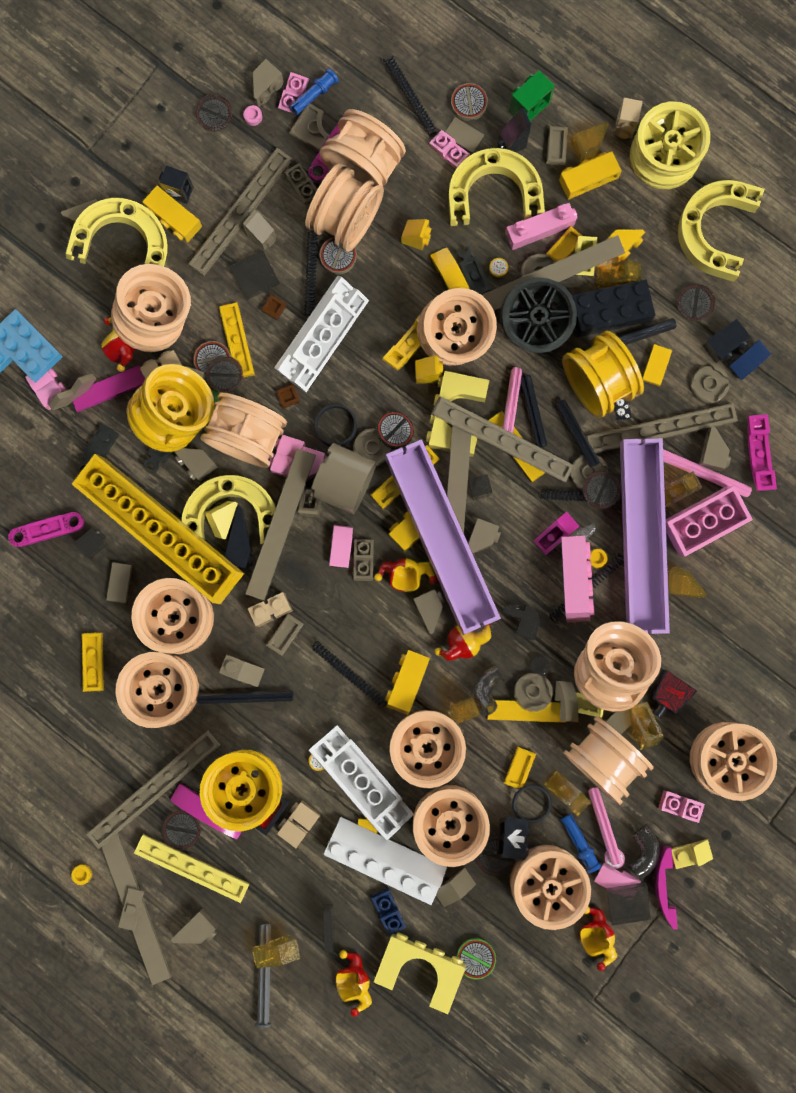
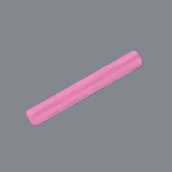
(512, 399)
(605, 826)

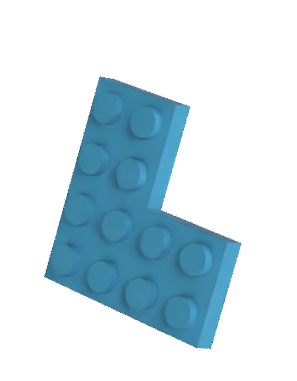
(25, 347)

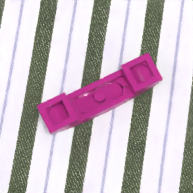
(759, 453)
(190, 802)
(664, 862)

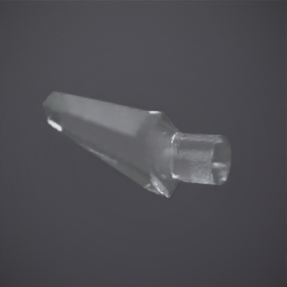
(587, 531)

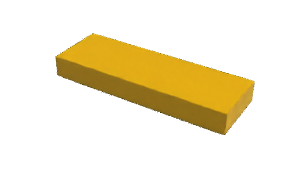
(92, 662)

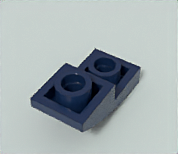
(750, 359)
(388, 911)

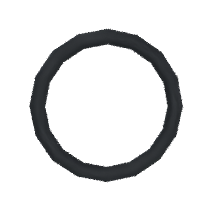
(529, 787)

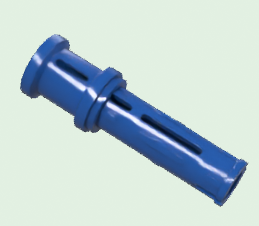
(319, 87)
(585, 852)

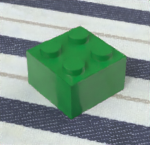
(532, 95)

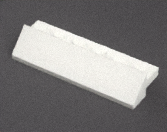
(321, 334)
(361, 782)
(385, 861)

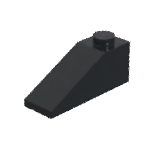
(515, 133)
(239, 546)

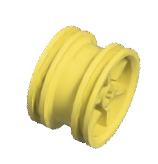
(675, 117)

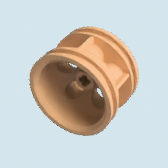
(364, 147)
(243, 429)

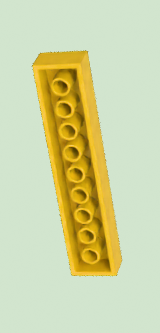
(158, 529)

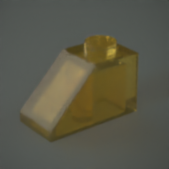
(588, 142)
(619, 273)
(681, 488)
(683, 584)
(463, 710)
(644, 726)
(567, 793)
(276, 952)

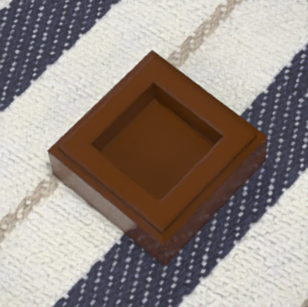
(274, 307)
(288, 396)

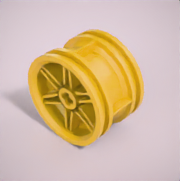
(603, 374)
(162, 418)
(214, 799)

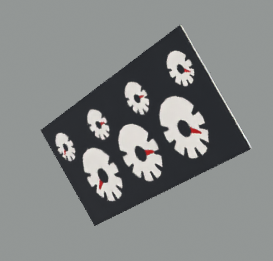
(622, 410)

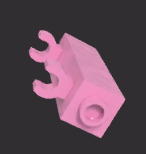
(541, 226)

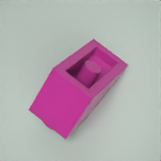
(553, 534)

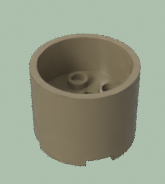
(343, 478)

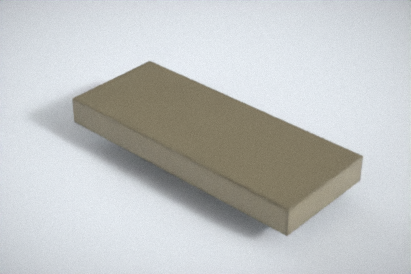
(131, 909)

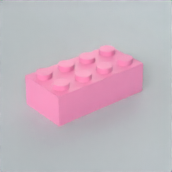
(707, 520)
(576, 582)

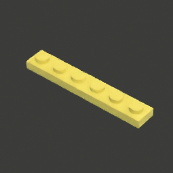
(192, 868)

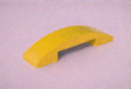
(449, 271)
(405, 348)

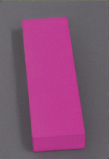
(110, 388)

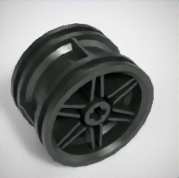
(551, 337)

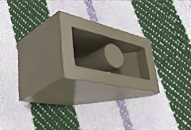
(259, 230)
(715, 451)
(483, 536)
(430, 607)
(242, 670)
(197, 929)

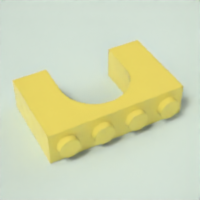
(454, 387)
(448, 969)

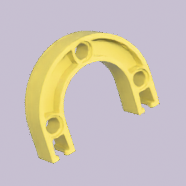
(508, 164)
(111, 211)
(690, 233)
(213, 491)

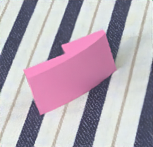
(295, 88)
(448, 149)
(341, 546)
(681, 806)
(610, 877)

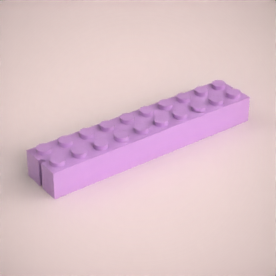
(644, 534)
(442, 537)

